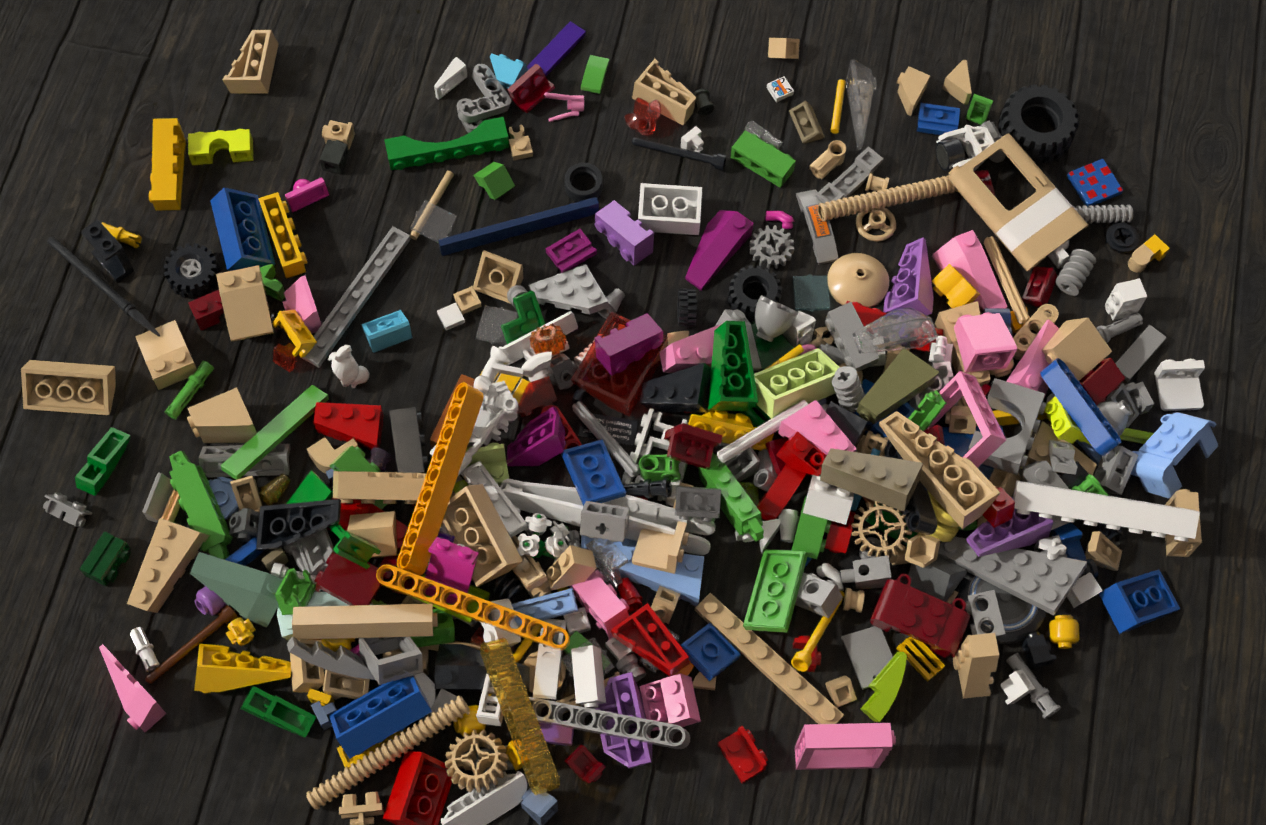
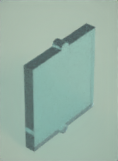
(811, 293)

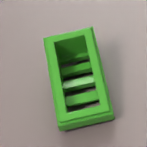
(979, 109)

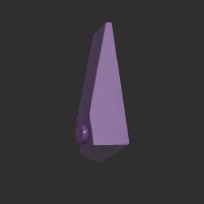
(1016, 533)

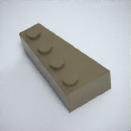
(872, 476)

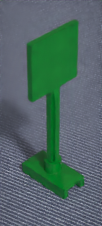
(349, 545)

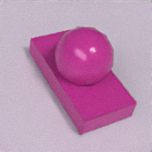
(306, 193)

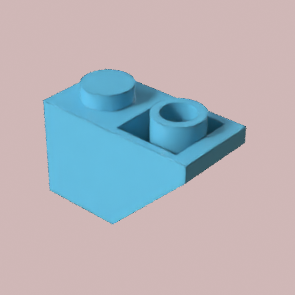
(507, 70)

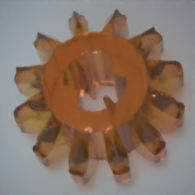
(548, 339)

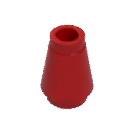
(630, 595)

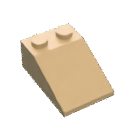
(245, 303)
(166, 355)

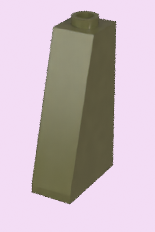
(896, 386)

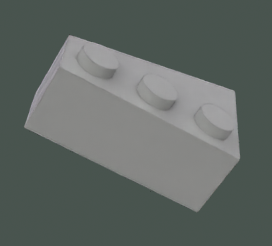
(842, 324)
(1042, 473)

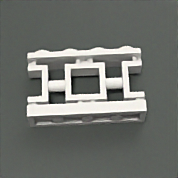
(645, 449)

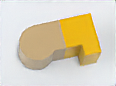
(1147, 252)

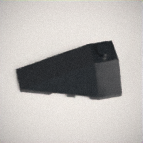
(290, 522)
(463, 668)

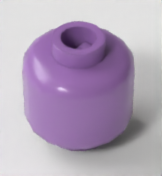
(208, 602)

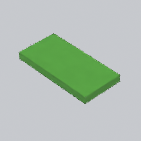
(775, 590)

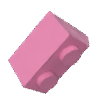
(300, 299)

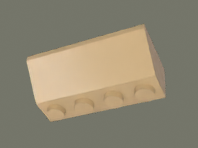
(68, 387)
(478, 526)

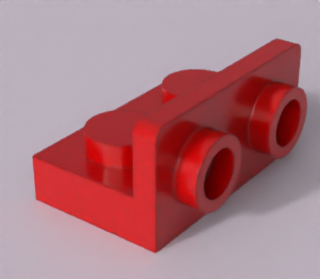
(743, 754)

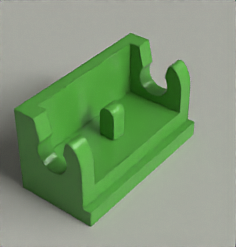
(294, 591)

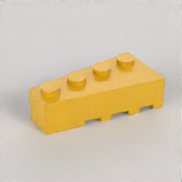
(167, 164)

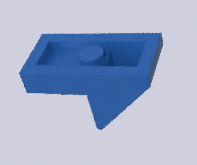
(1070, 538)

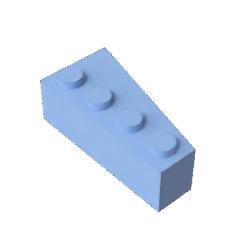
(684, 581)

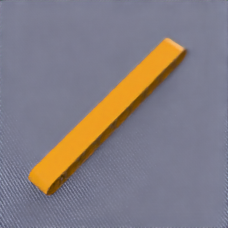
(440, 479)
(465, 599)

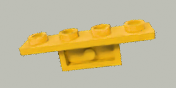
(728, 425)

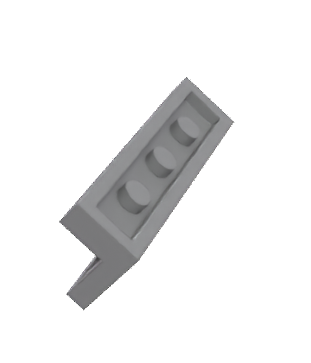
(274, 463)

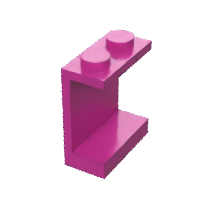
(450, 566)

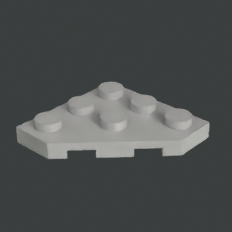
(571, 290)

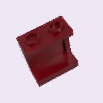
(348, 581)

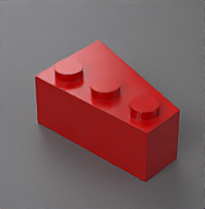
(350, 422)
(651, 640)

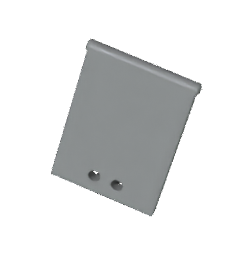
(867, 653)

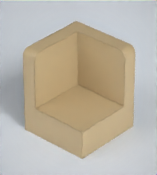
(783, 48)
(922, 550)

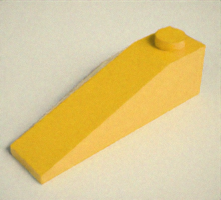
(225, 670)

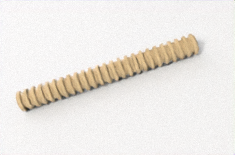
(885, 198)
(387, 752)

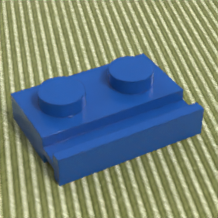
(937, 119)

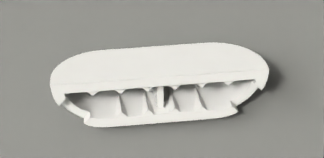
(487, 805)

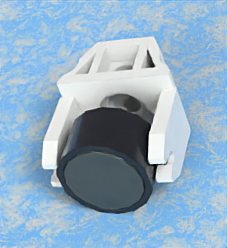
(951, 152)

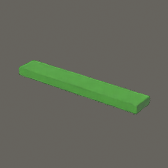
(273, 433)

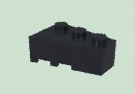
(679, 391)

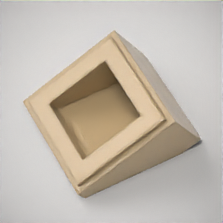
(841, 691)

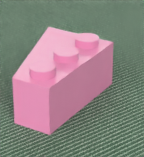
(689, 351)
(817, 428)
(601, 602)

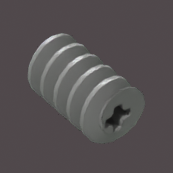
(1075, 271)
(848, 388)

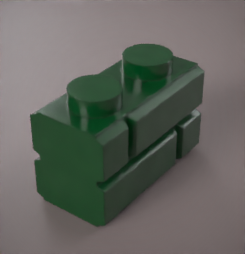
(105, 559)

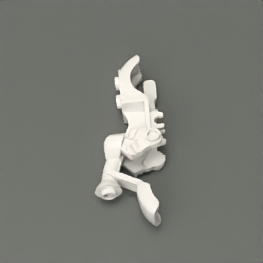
(498, 403)

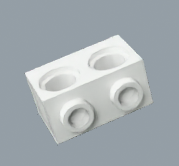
(1125, 299)

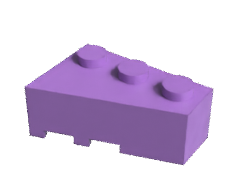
(624, 233)

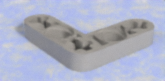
(491, 97)

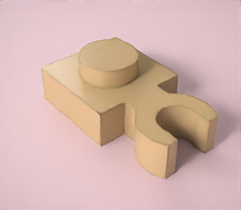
(520, 144)

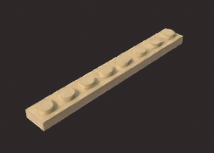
(768, 662)

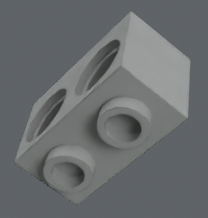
(1115, 469)
(991, 614)

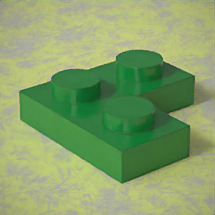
(529, 317)

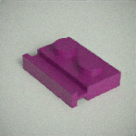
(571, 251)

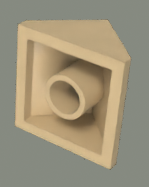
(497, 276)
(376, 529)

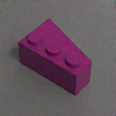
(628, 344)

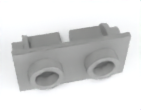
(74, 511)

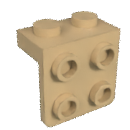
(660, 549)

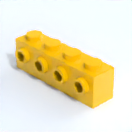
(282, 235)

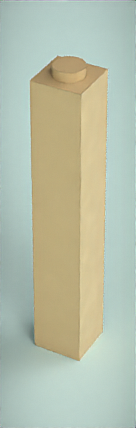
(363, 621)

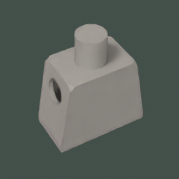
(877, 573)

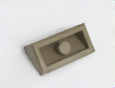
(806, 123)

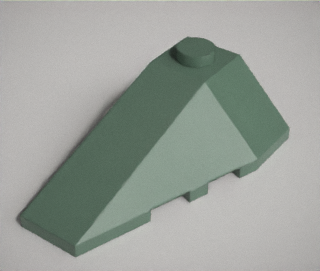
(239, 586)

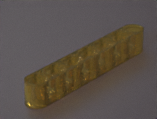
(519, 716)

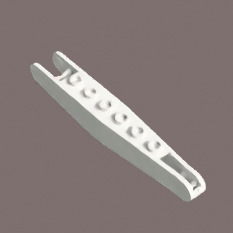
(566, 506)

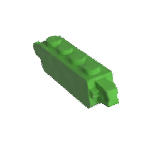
(734, 500)
(200, 505)

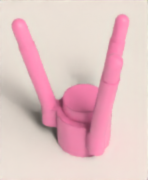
(574, 103)

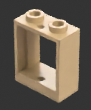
(1188, 500)

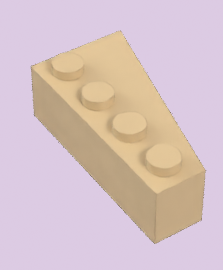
(946, 320)
(164, 564)

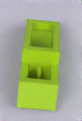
(885, 687)

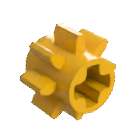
(240, 631)

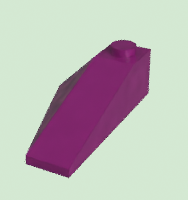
(718, 244)

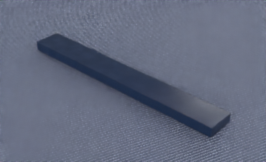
(518, 226)

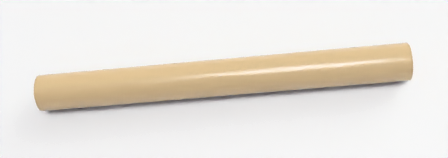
(437, 195)

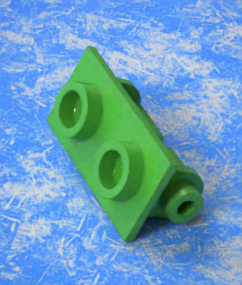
(930, 408)

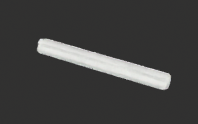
(757, 434)

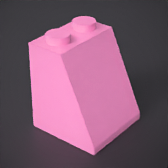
(984, 342)

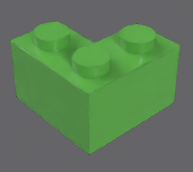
(810, 534)

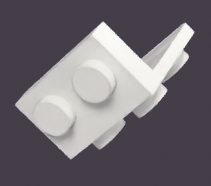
(1179, 384)

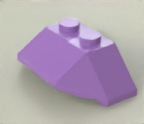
(625, 699)

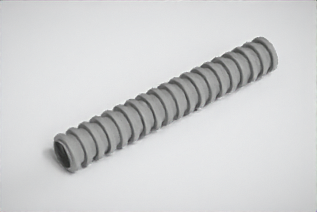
(1103, 213)

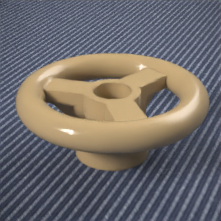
(880, 216)

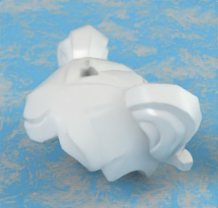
(346, 367)

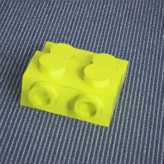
(1062, 423)

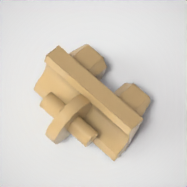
(352, 810)

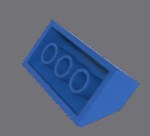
(241, 229)
(379, 715)

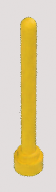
(802, 659)

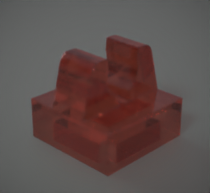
(283, 356)

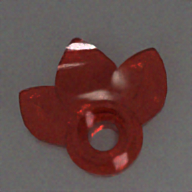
(643, 114)

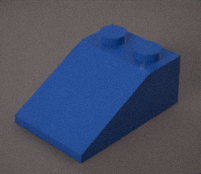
(1139, 601)

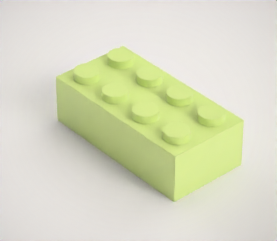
(794, 380)

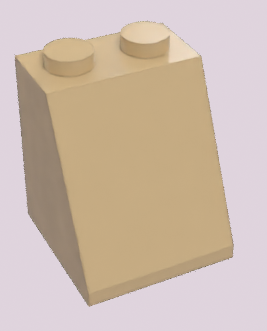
(1077, 346)
(222, 419)

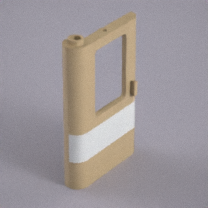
(1034, 225)

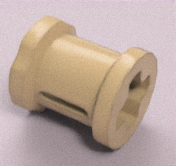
(876, 183)

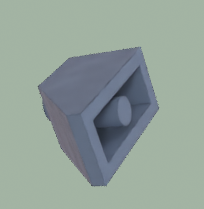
(540, 806)

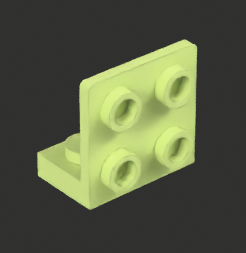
(493, 460)

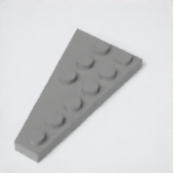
(1019, 572)

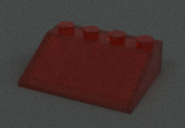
(623, 388)

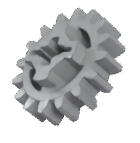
(777, 241)

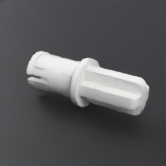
(144, 649)

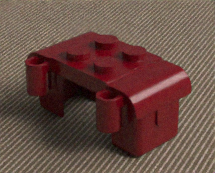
(921, 616)

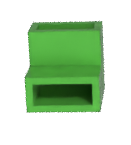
(494, 180)

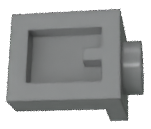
(1140, 396)

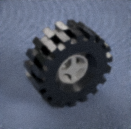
(190, 260)

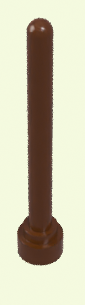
(225, 616)

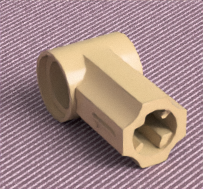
(828, 159)

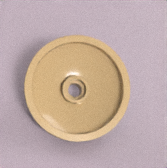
(848, 286)

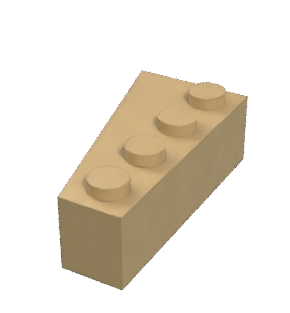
(377, 485)

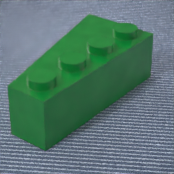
(732, 369)

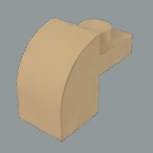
(323, 453)

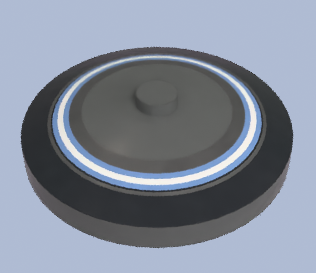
(1017, 615)

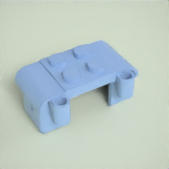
(1167, 447)

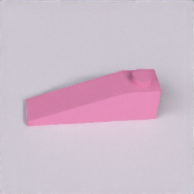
(970, 260)
(1033, 361)
(135, 699)

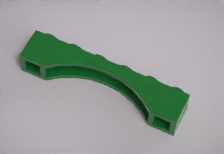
(408, 152)

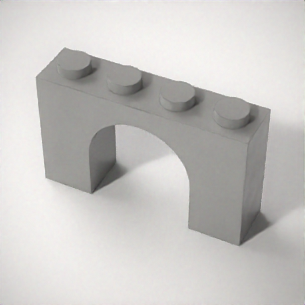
(1025, 406)

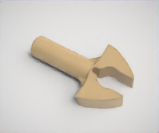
(819, 332)

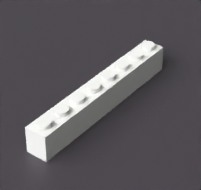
(1105, 509)

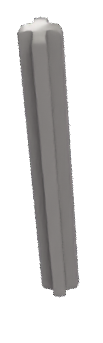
(611, 444)

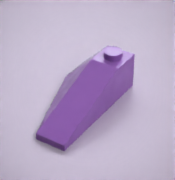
(913, 283)

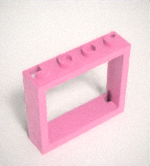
(968, 386)
(843, 746)

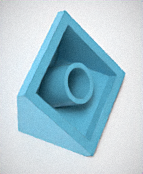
(387, 331)

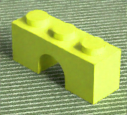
(204, 145)

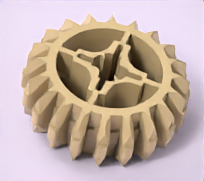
(867, 531)
(459, 760)

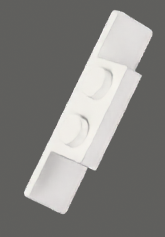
(522, 348)

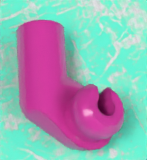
(787, 220)

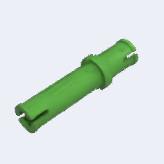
(185, 395)

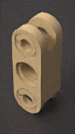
(1025, 337)

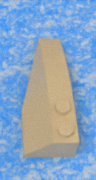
(946, 475)

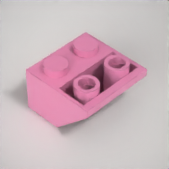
(671, 701)

